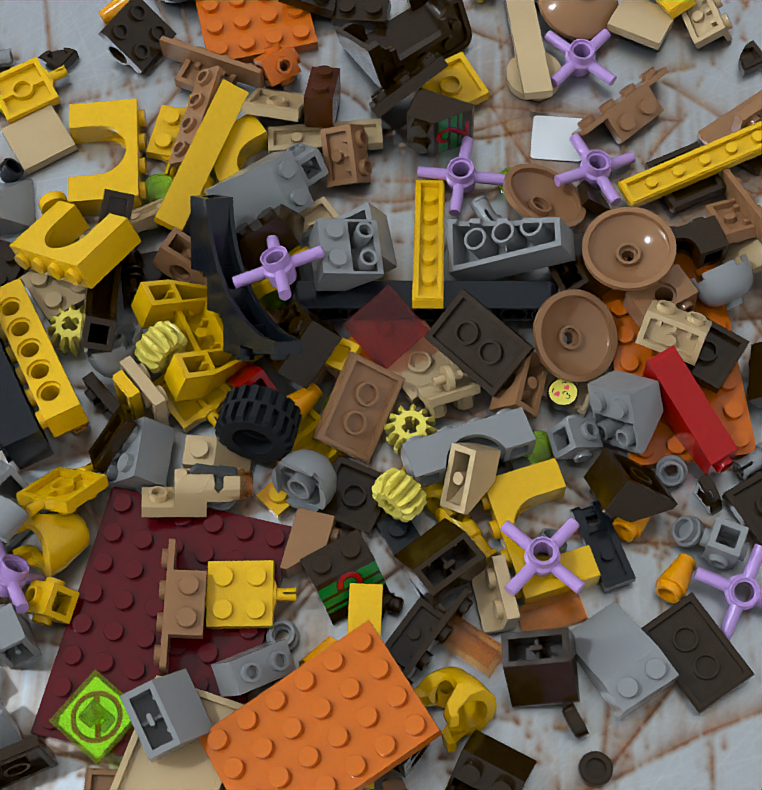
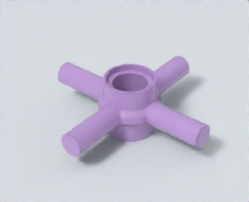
(580, 57)
(595, 169)
(460, 185)
(278, 267)
(542, 568)
(13, 577)
(728, 586)

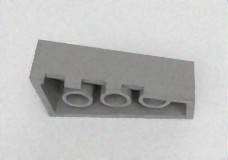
(506, 247)

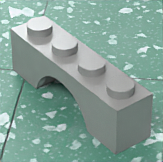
(506, 430)

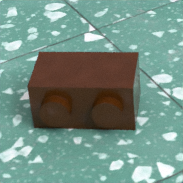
(322, 97)

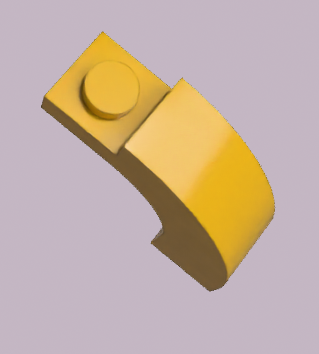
(243, 142)

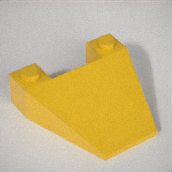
(204, 362)

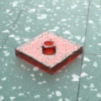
(385, 327)

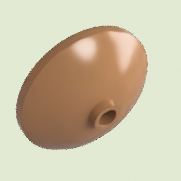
(577, 17)
(535, 195)
(631, 234)
(589, 335)

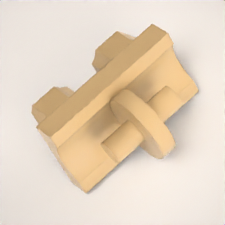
(447, 388)

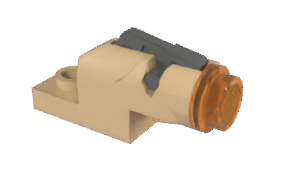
(194, 489)

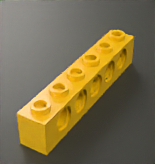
(38, 362)

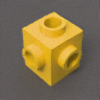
(50, 601)

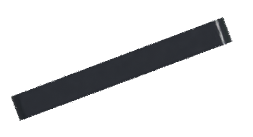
(504, 298)

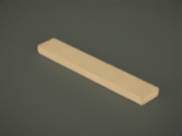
(529, 49)

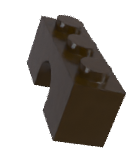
(701, 241)

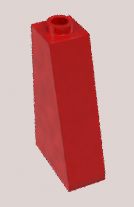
(690, 413)

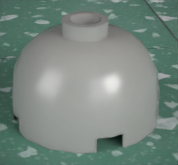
(726, 283)
(124, 345)
(306, 479)

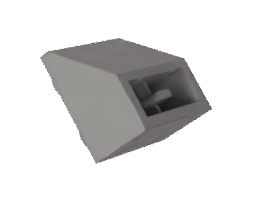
(350, 253)
(625, 409)
(143, 457)
(16, 639)
(166, 714)

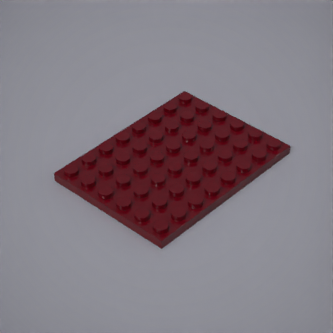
(120, 602)

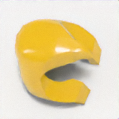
(61, 540)
(464, 699)

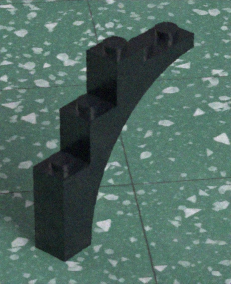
(216, 253)

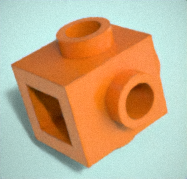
(278, 64)

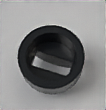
(10, 170)

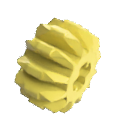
(62, 332)
(159, 345)
(405, 420)
(399, 494)

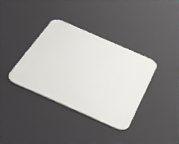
(552, 137)

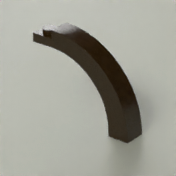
(100, 302)

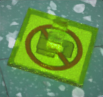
(93, 717)

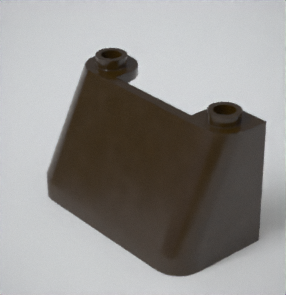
(422, 28)

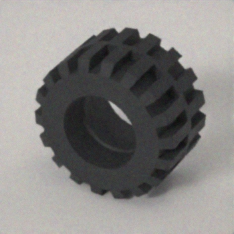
(258, 423)

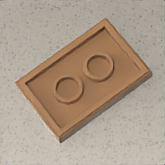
(358, 408)

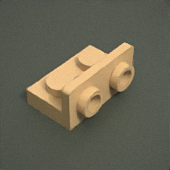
(706, 22)
(669, 326)
(495, 606)

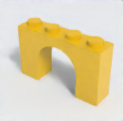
(109, 122)
(50, 251)
(507, 500)

